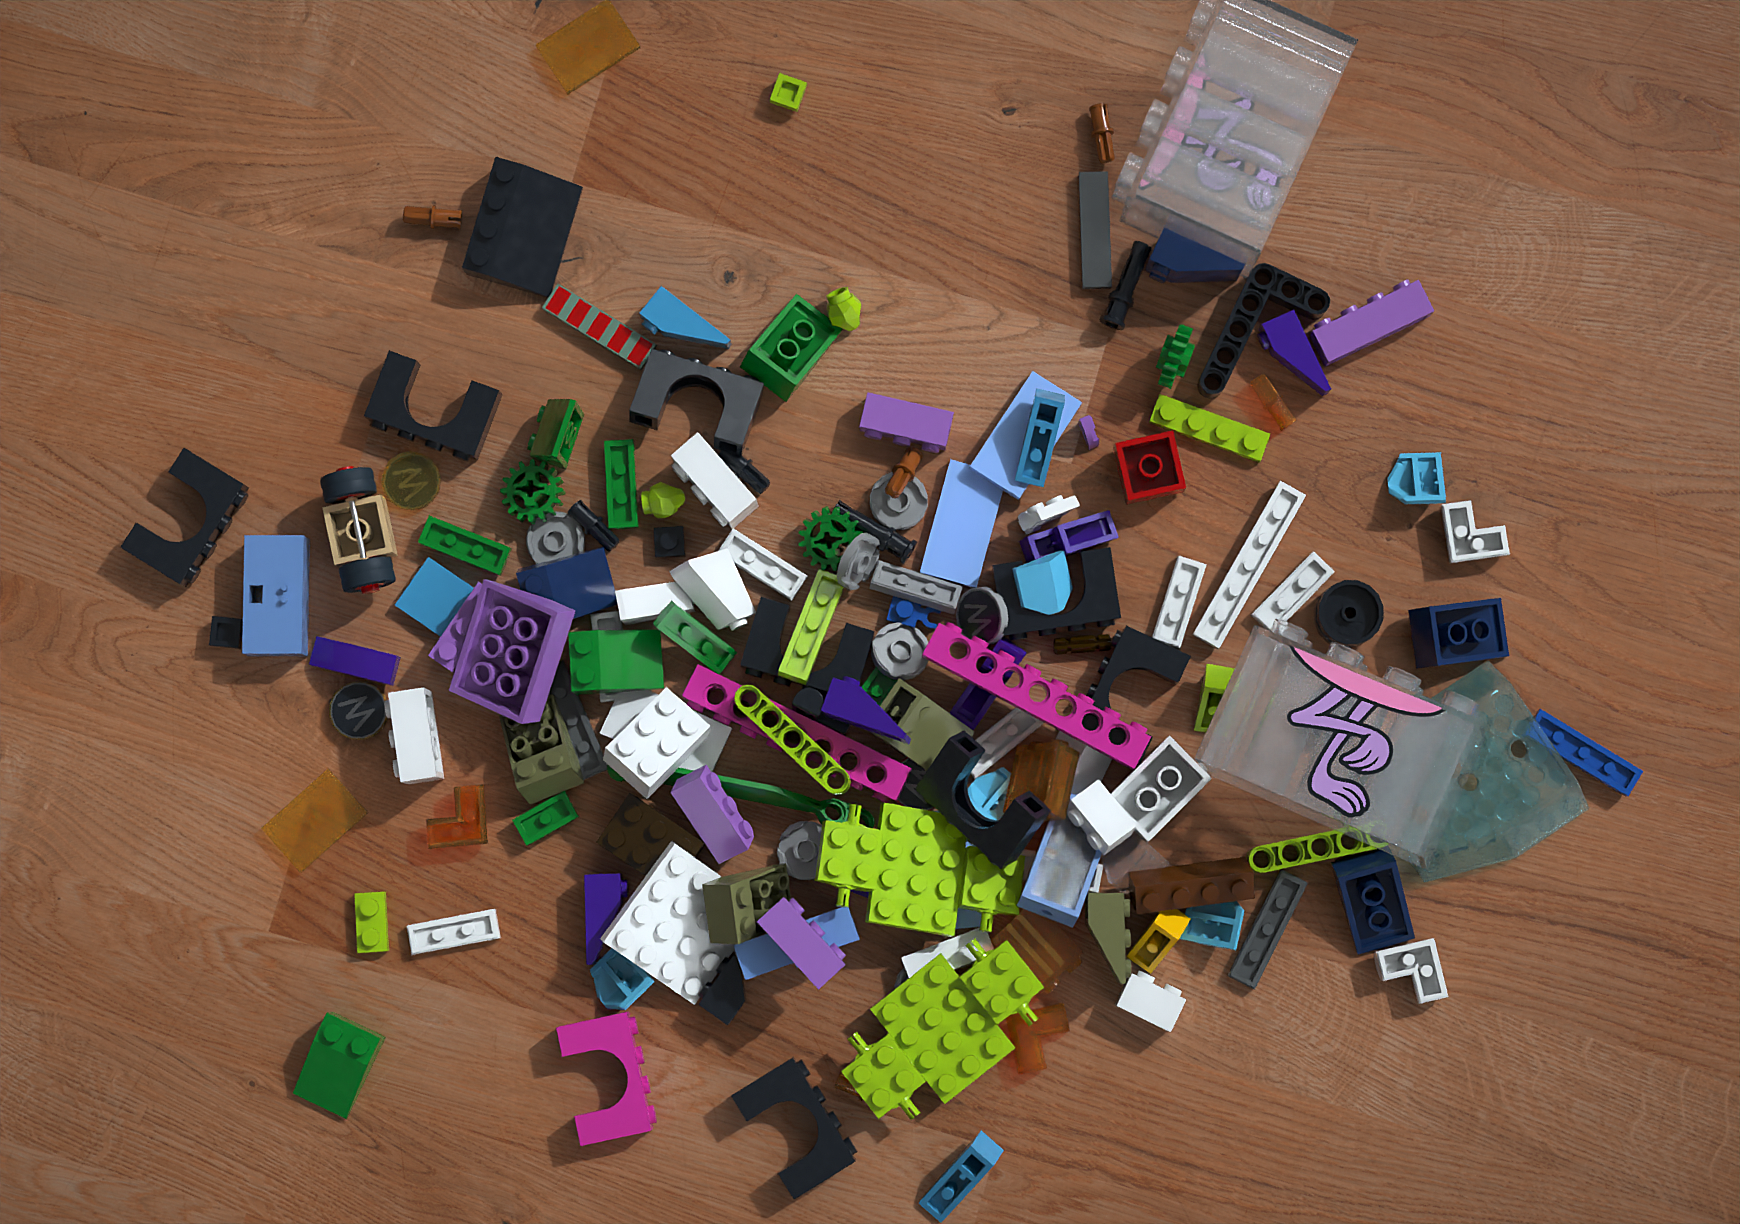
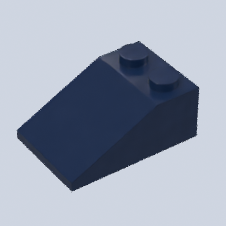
(1184, 260)
(574, 581)
(1458, 632)
(1373, 900)

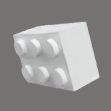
(713, 482)
(414, 736)
(656, 743)
(1160, 788)

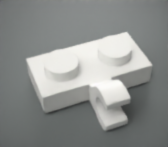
(1037, 515)

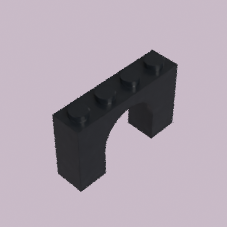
(667, 374)
(462, 435)
(182, 559)
(1097, 603)
(1133, 652)
(764, 653)
(946, 789)
(831, 1150)

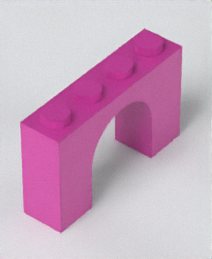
(632, 1112)

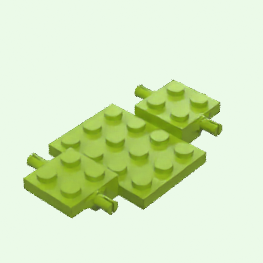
(915, 870)
(942, 1028)

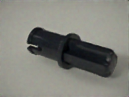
(745, 470)
(593, 525)

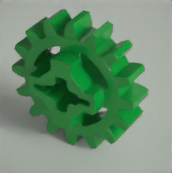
(1175, 356)
(532, 479)
(827, 526)

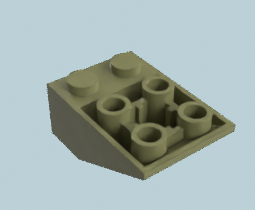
(922, 721)
(542, 754)
(740, 900)
(1106, 923)

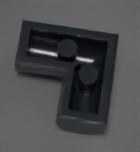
(809, 704)

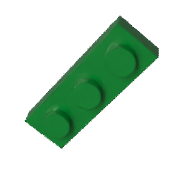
(621, 484)
(464, 545)
(694, 637)

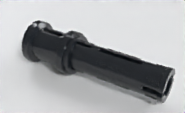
(1121, 297)
(887, 537)

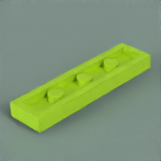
(1209, 428)
(811, 628)

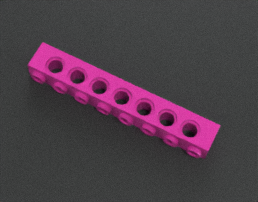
(1135, 734)
(895, 773)

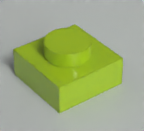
(788, 92)

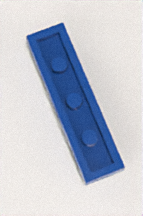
(1589, 755)

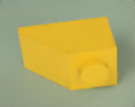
(1158, 939)

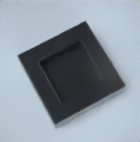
(669, 542)
(226, 632)

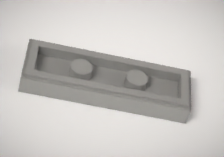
(915, 587)

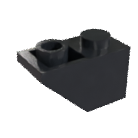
(727, 993)

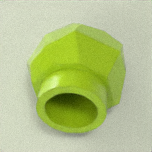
(843, 309)
(662, 500)

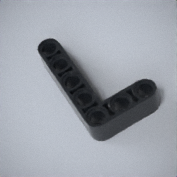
(1248, 319)

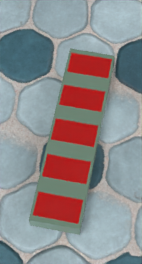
(599, 326)

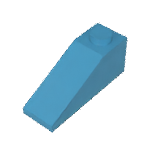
(676, 320)
(1040, 437)
(961, 1176)

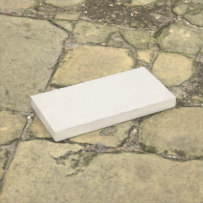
(631, 704)

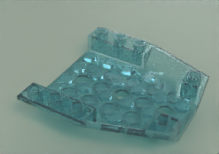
(1514, 797)

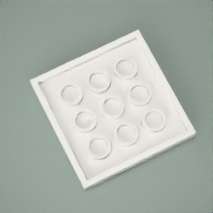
(667, 925)

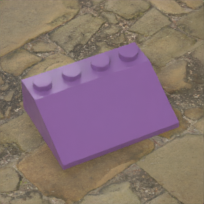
(511, 651)

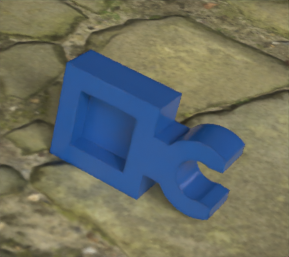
(909, 612)

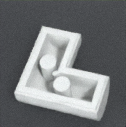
(1466, 541)
(1419, 961)

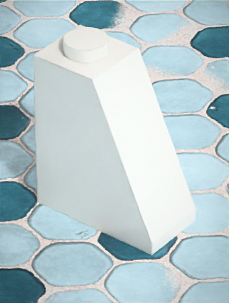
(716, 589)
(649, 601)

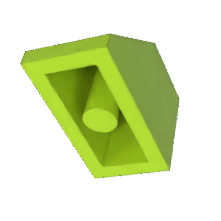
(1212, 689)

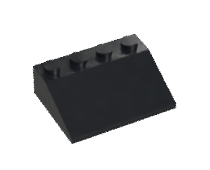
(522, 228)

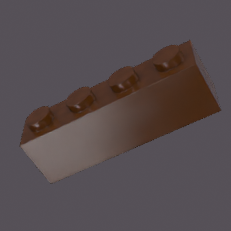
(1191, 885)

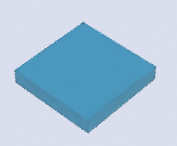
(434, 596)

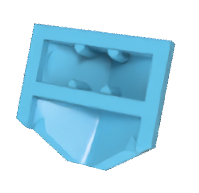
(1418, 479)
(1044, 583)
(989, 793)
(1214, 925)
(619, 980)

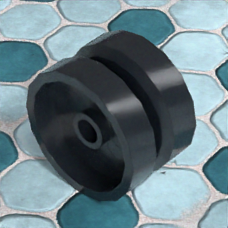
(1341, 597)

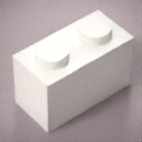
(1100, 817)
(1151, 1001)

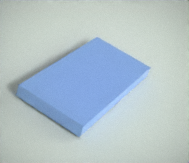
(1002, 450)
(961, 526)

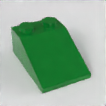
(790, 347)
(557, 432)
(615, 661)
(338, 1064)

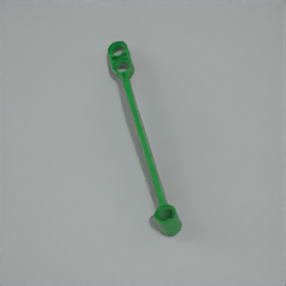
(772, 796)

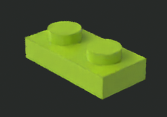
(371, 922)

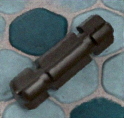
(1082, 644)

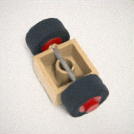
(358, 530)

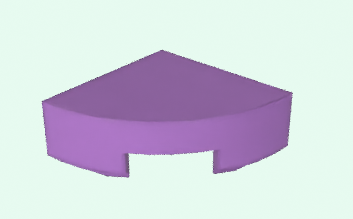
(1087, 427)

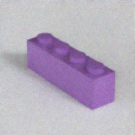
(1371, 322)

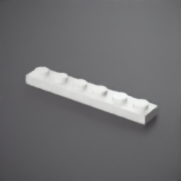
(1249, 565)

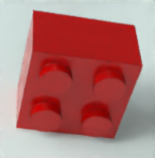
(1149, 467)

